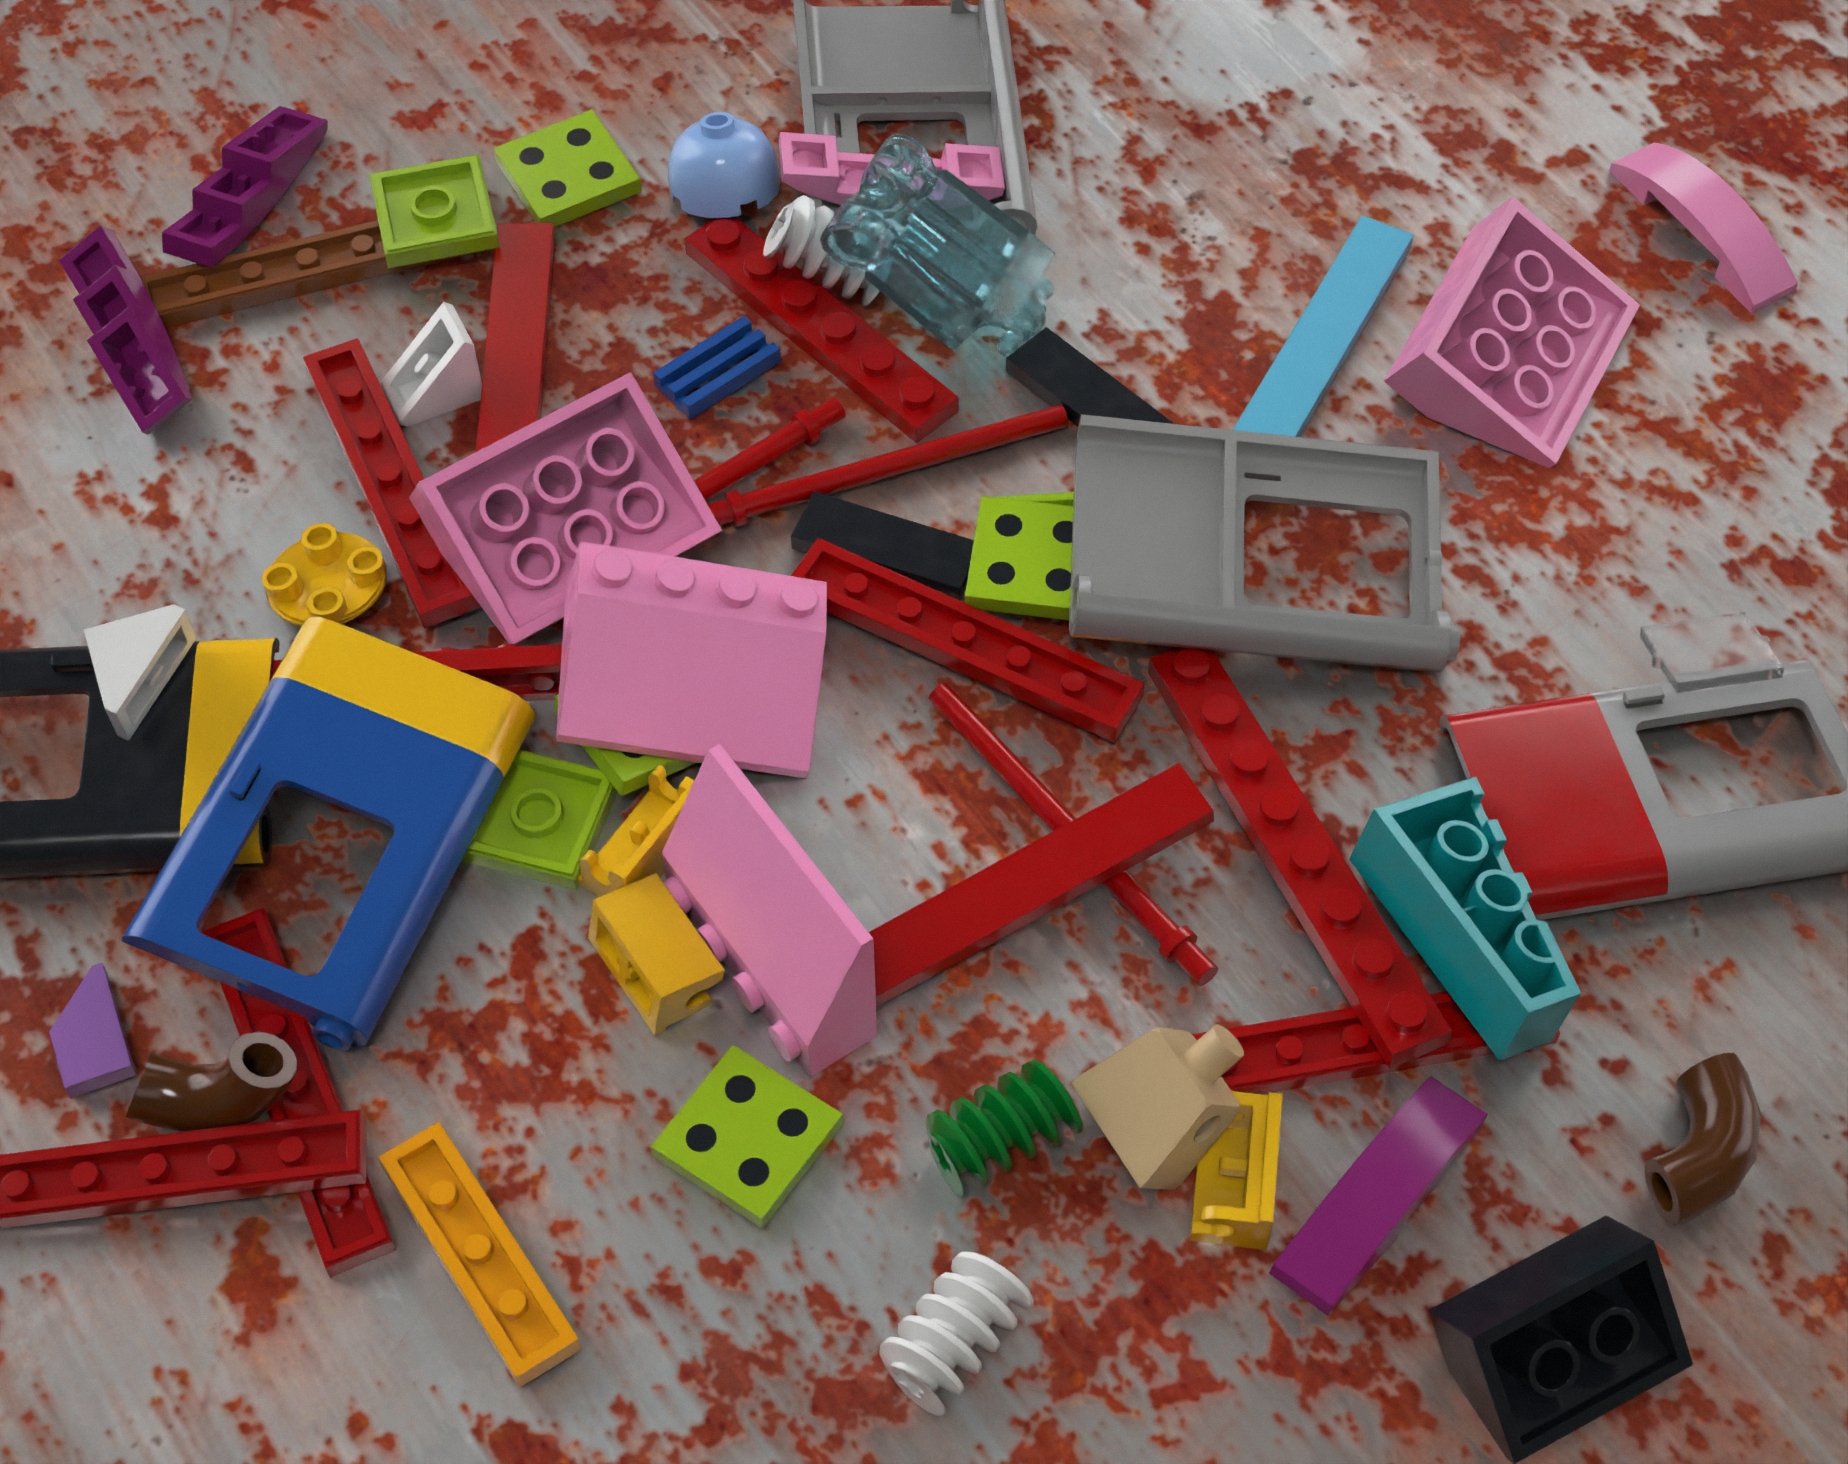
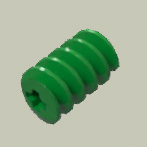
(998, 1122)

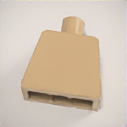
(1163, 1101)

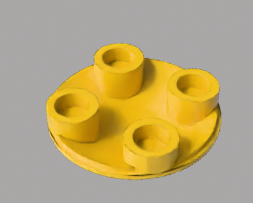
(325, 576)

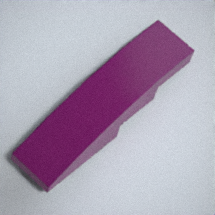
(252, 180)
(126, 329)
(1378, 1195)

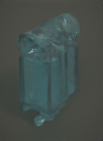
(941, 249)

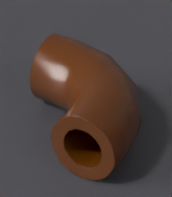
(217, 1094)
(1718, 1144)

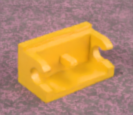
(639, 841)
(654, 952)
(1239, 1177)

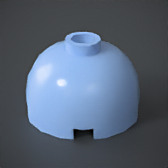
(722, 166)

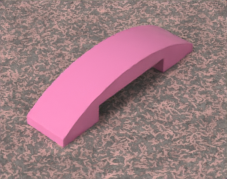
(816, 168)
(1717, 216)

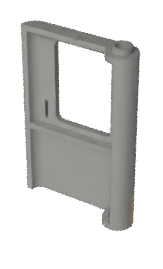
(1166, 541)

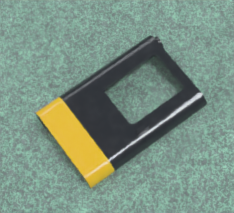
(138, 790)

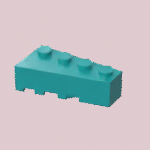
(1468, 914)

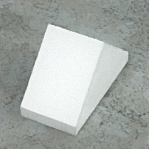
(434, 372)
(136, 660)

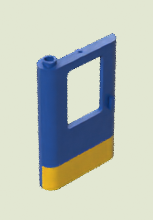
(374, 737)

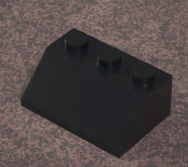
(1563, 1336)

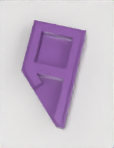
(91, 1037)

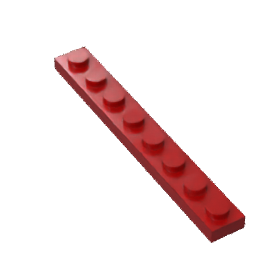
(1301, 856)

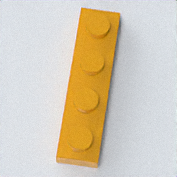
(480, 1254)

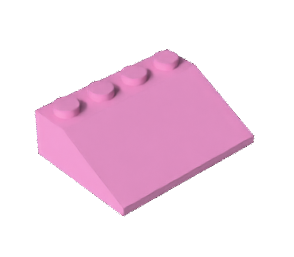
(1514, 337)
(527, 501)
(691, 657)
(771, 918)

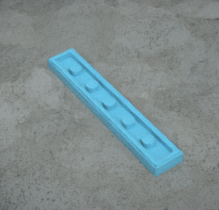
(1327, 330)

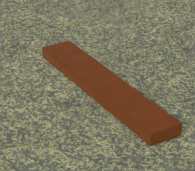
(271, 274)

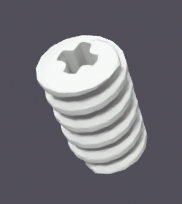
(799, 233)
(950, 1326)

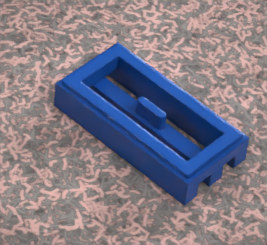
(711, 362)

